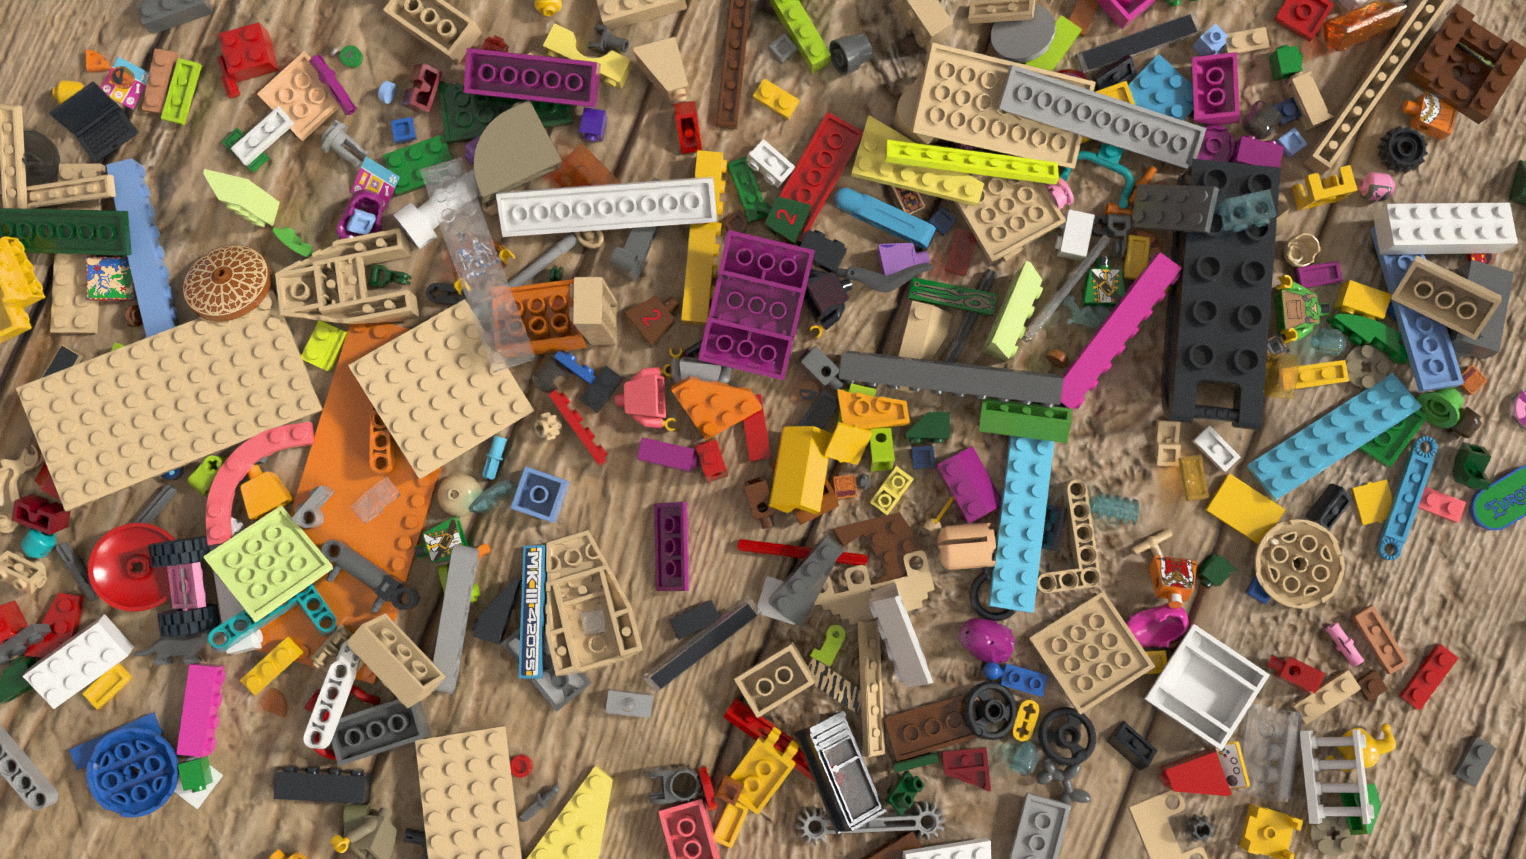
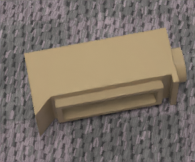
(1309, 100)

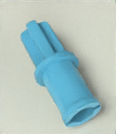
(494, 457)

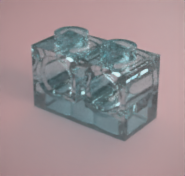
(1246, 207)

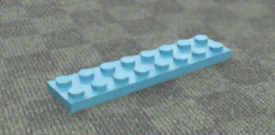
(1333, 437)
(1021, 524)

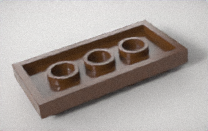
(928, 727)

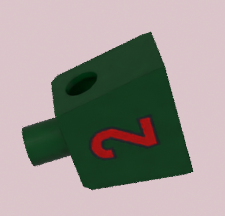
(785, 218)

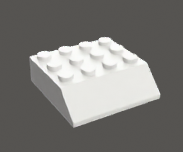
(900, 636)
(1206, 687)

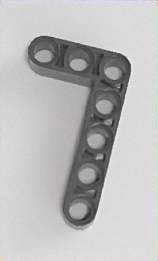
(630, 259)

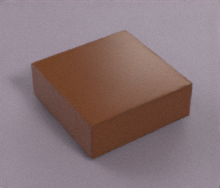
(729, 790)

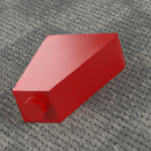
(1196, 774)

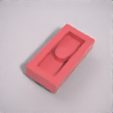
(1441, 505)

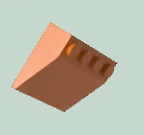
(546, 316)

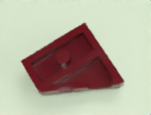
(968, 765)

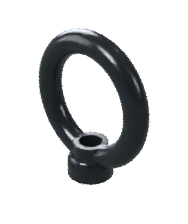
(974, 600)

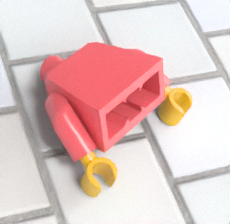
(646, 397)

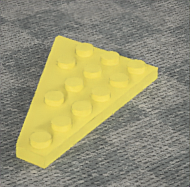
(581, 824)

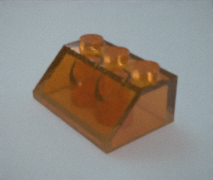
(1362, 23)
(583, 169)

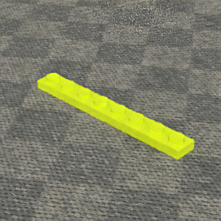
(971, 162)

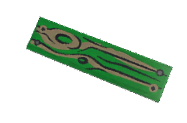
(953, 296)

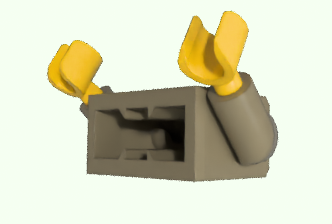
(371, 839)

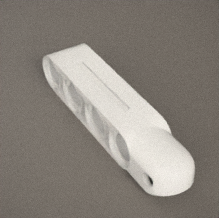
(335, 706)

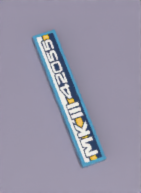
(532, 612)

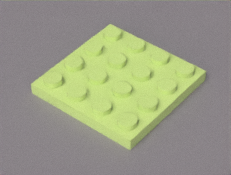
(268, 563)

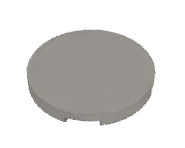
(1024, 38)

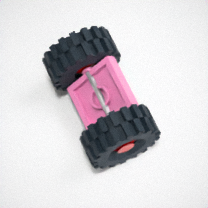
(188, 596)

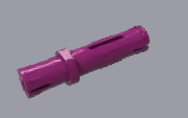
(328, 77)

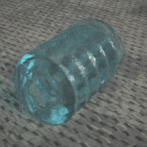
(1115, 507)

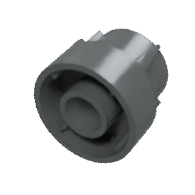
(850, 53)

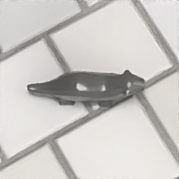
(178, 645)

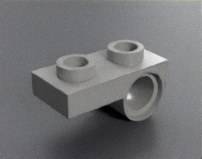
(317, 499)

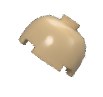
(457, 494)

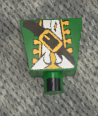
(1102, 285)
(441, 540)

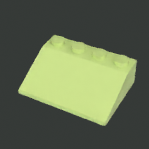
(1013, 313)

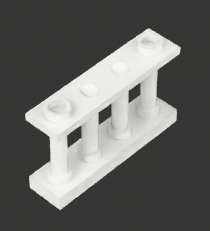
(1316, 788)

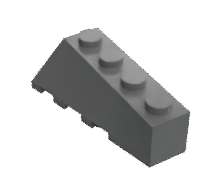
(801, 588)

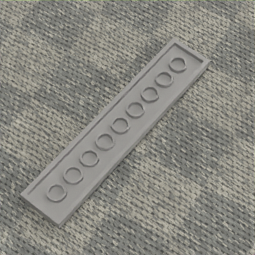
(1100, 117)

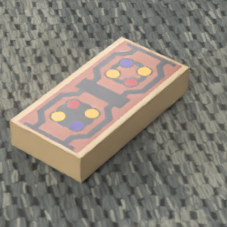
(908, 200)

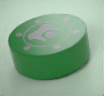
(351, 56)

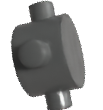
(864, 481)

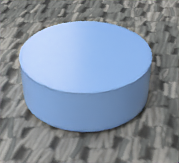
(387, 92)

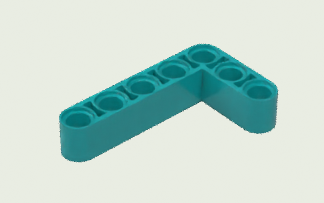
(301, 599)

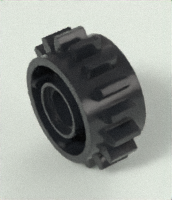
(1410, 141)

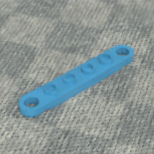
(1407, 498)

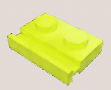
(324, 346)

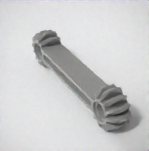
(876, 824)

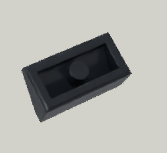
(1329, 506)
(1132, 746)

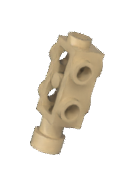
(21, 573)

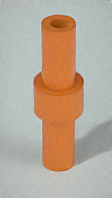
(1145, 180)

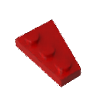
(63, 621)

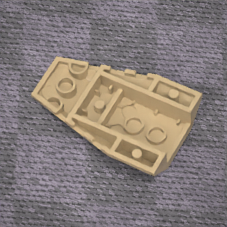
(580, 583)

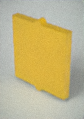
(848, 443)
(1373, 501)

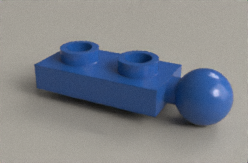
(1017, 678)

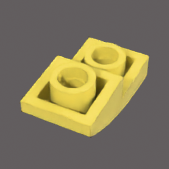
(891, 490)

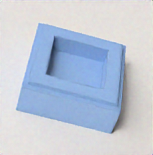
(1292, 142)
(361, 222)

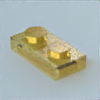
(1193, 478)

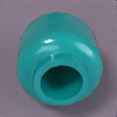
(37, 543)

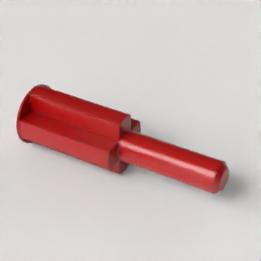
(228, 82)

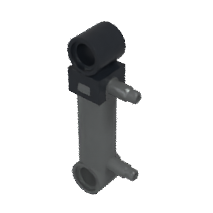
(386, 586)

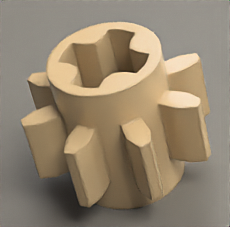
(547, 426)

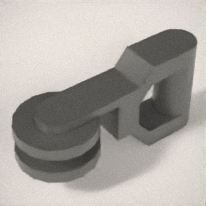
(1118, 247)

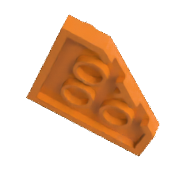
(714, 404)

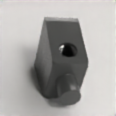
(813, 361)

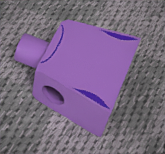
(899, 256)

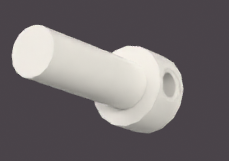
(420, 221)

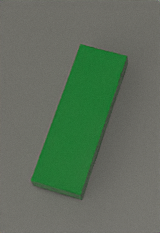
(746, 188)

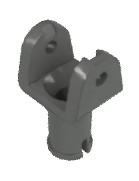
(608, 41)

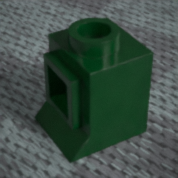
(1215, 571)

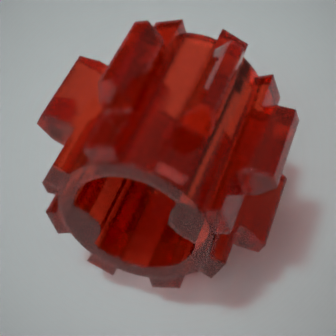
(495, 44)

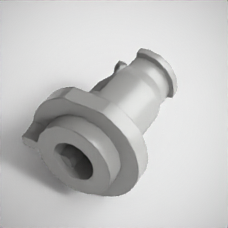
(336, 139)

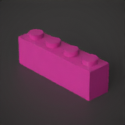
(200, 709)

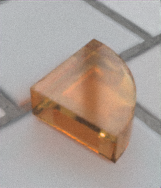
(276, 703)

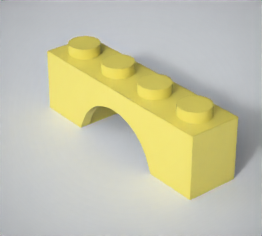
(614, 67)

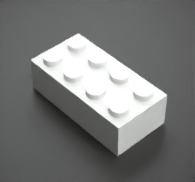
(78, 661)

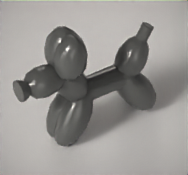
(1065, 776)

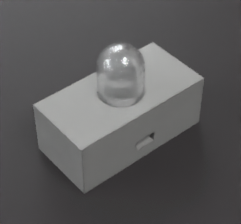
(629, 703)

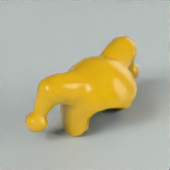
(1373, 749)

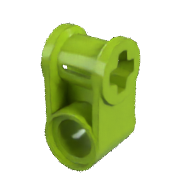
(204, 475)

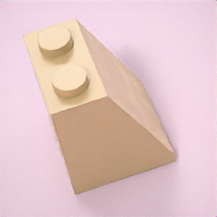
(664, 69)

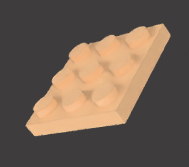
(300, 96)

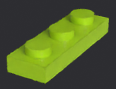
(181, 92)

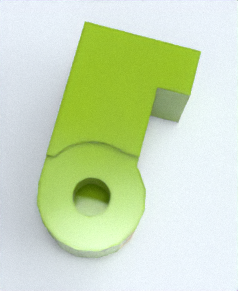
(834, 638)

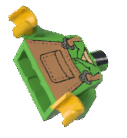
(1296, 309)

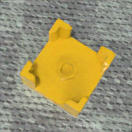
(1329, 194)
(1268, 832)

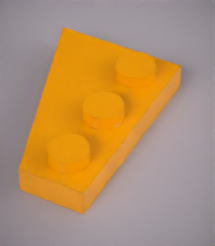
(871, 411)

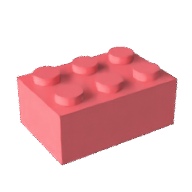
(689, 830)

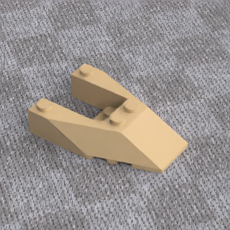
(334, 287)

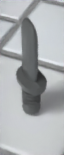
(542, 801)

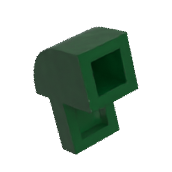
(1470, 466)

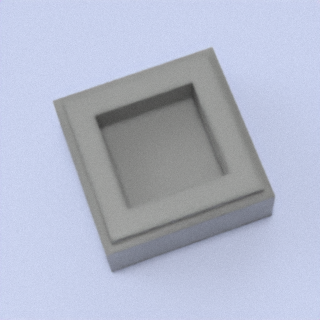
(783, 48)

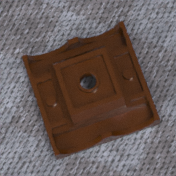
(1479, 85)

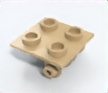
(328, 652)

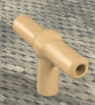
(1152, 543)

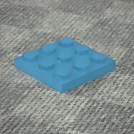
(1163, 90)

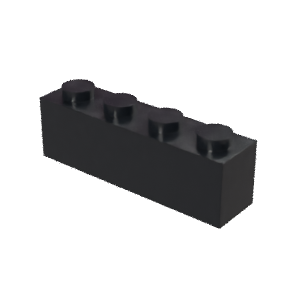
(322, 785)

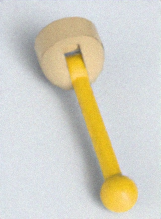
(933, 526)

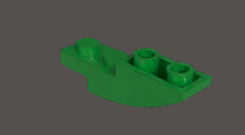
(1366, 331)

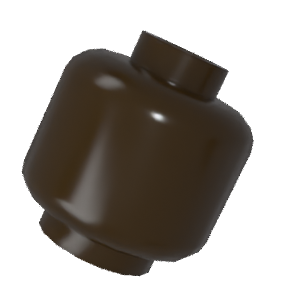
(1467, 424)

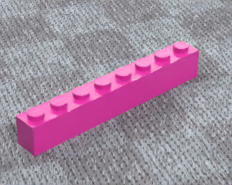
(1116, 329)

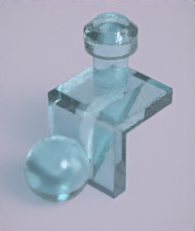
(1086, 316)

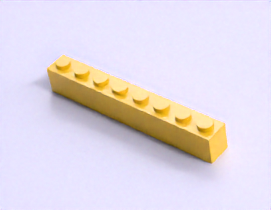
(703, 246)

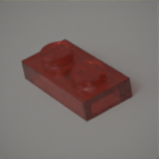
(960, 253)

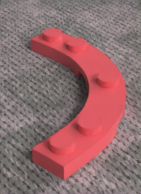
(236, 467)

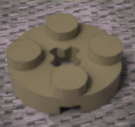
(1377, 366)
(1335, 846)

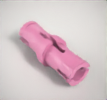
(1353, 656)

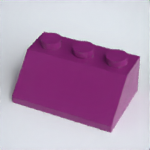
(969, 485)

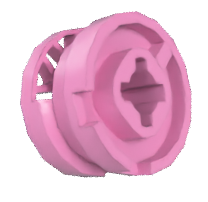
(1060, 193)

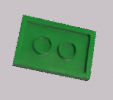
(411, 159)

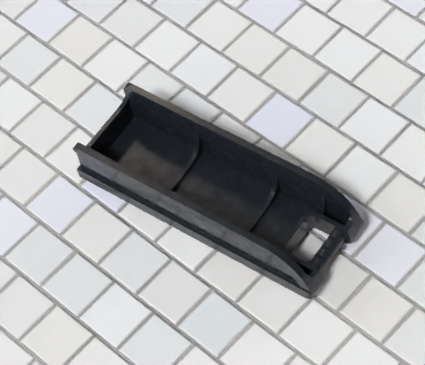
(1220, 302)

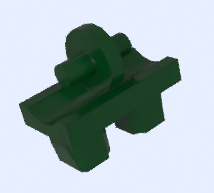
(903, 792)

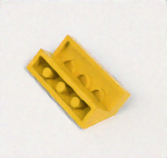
(800, 469)

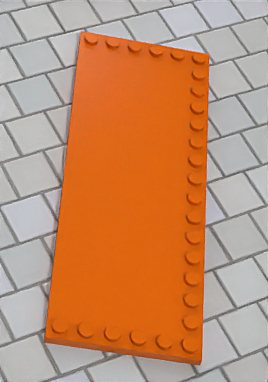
(343, 464)

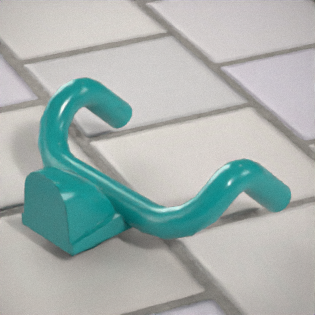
(1107, 157)

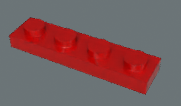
(584, 434)

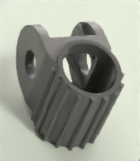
(667, 776)

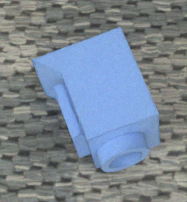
(1211, 41)

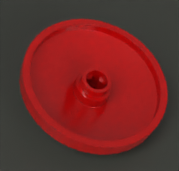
(113, 570)

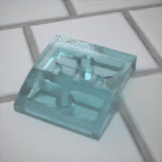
(488, 498)

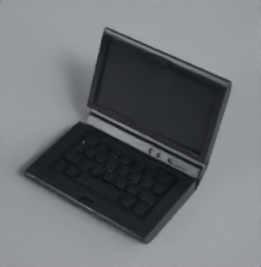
(95, 121)

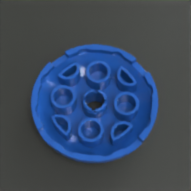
(112, 774)

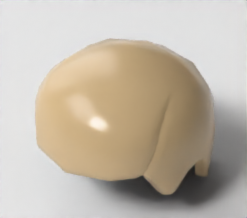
(1301, 250)

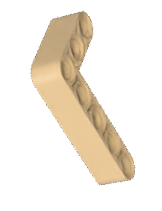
(1077, 544)

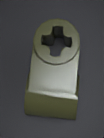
(353, 817)

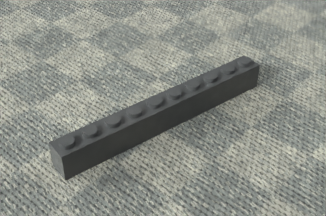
(951, 377)

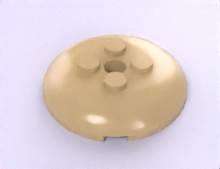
(1319, 558)

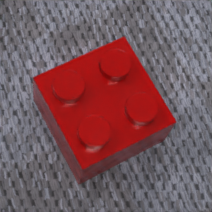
(248, 52)

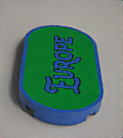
(1502, 502)

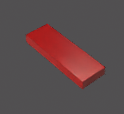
(757, 435)

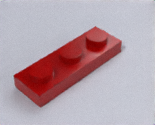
(1428, 677)

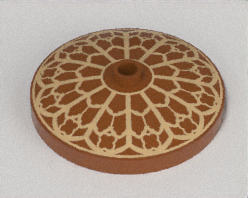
(227, 283)

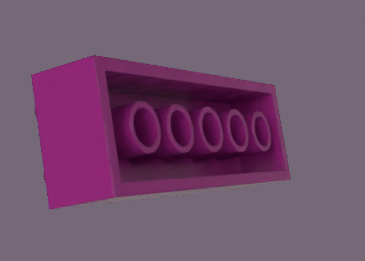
(532, 77)

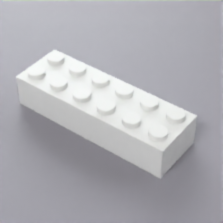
(1444, 228)

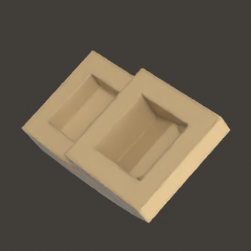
(1167, 443)

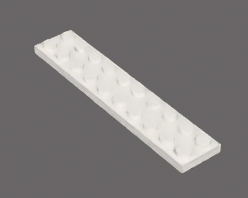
(607, 206)

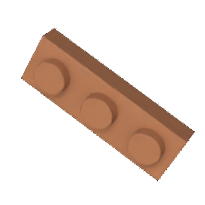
(159, 80)
(1380, 639)

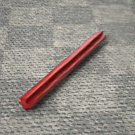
(795, 551)

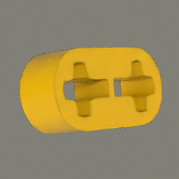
(1029, 722)

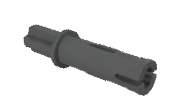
(76, 568)

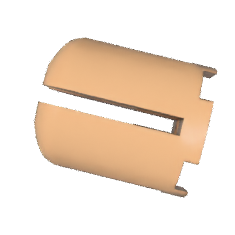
(966, 546)

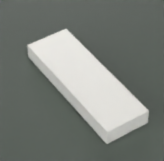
(262, 136)

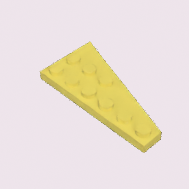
(940, 183)

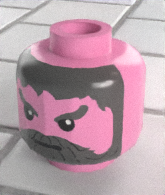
(1376, 186)

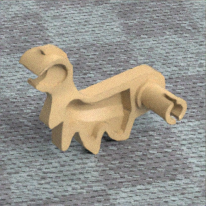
(8, 485)

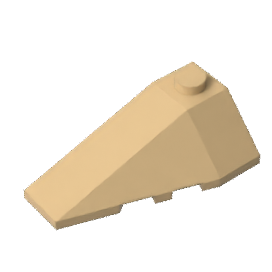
(923, 332)

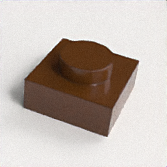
(1371, 685)

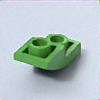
(289, 238)

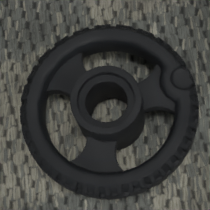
(999, 711)
(1047, 736)

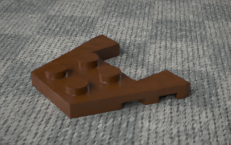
(889, 539)

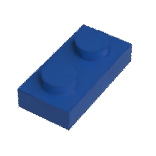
(568, 361)

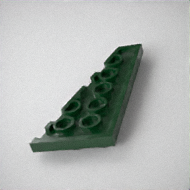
(468, 114)

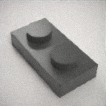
(1474, 761)

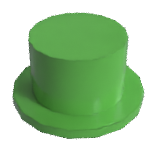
(1441, 406)

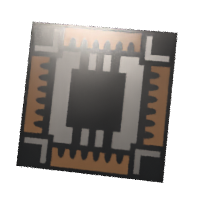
(1276, 345)

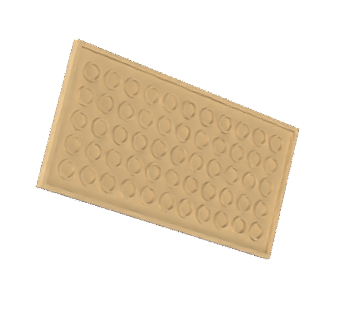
(167, 402)

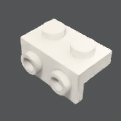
(769, 163)

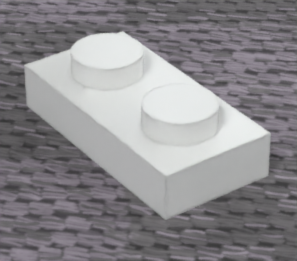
(1216, 449)

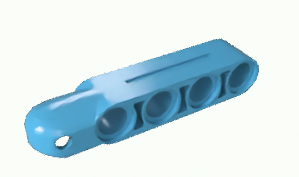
(884, 217)

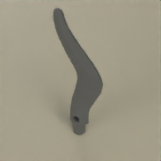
(881, 282)

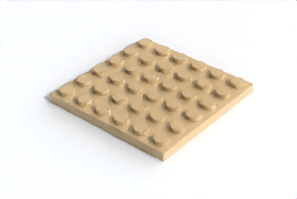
(439, 390)

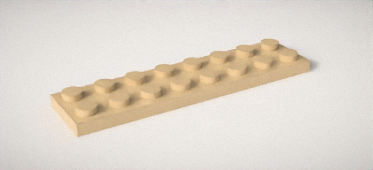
(70, 309)

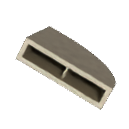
(513, 152)

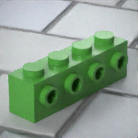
(1025, 420)

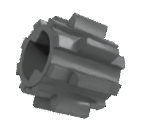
(1196, 834)

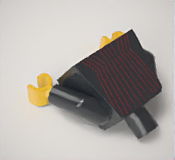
(826, 298)

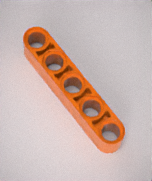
(377, 452)

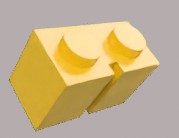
(1362, 301)

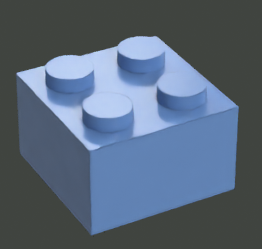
(540, 494)

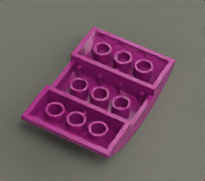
(756, 304)

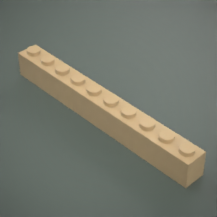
(1373, 85)

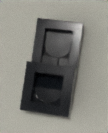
(694, 619)

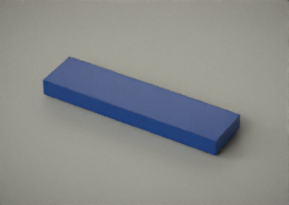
(83, 752)

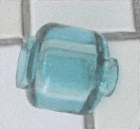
(1328, 342)
(1023, 758)

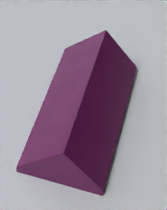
(672, 546)

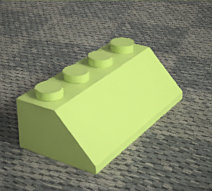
(243, 198)

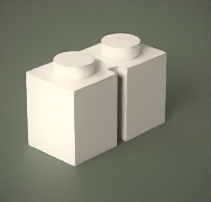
(1074, 235)

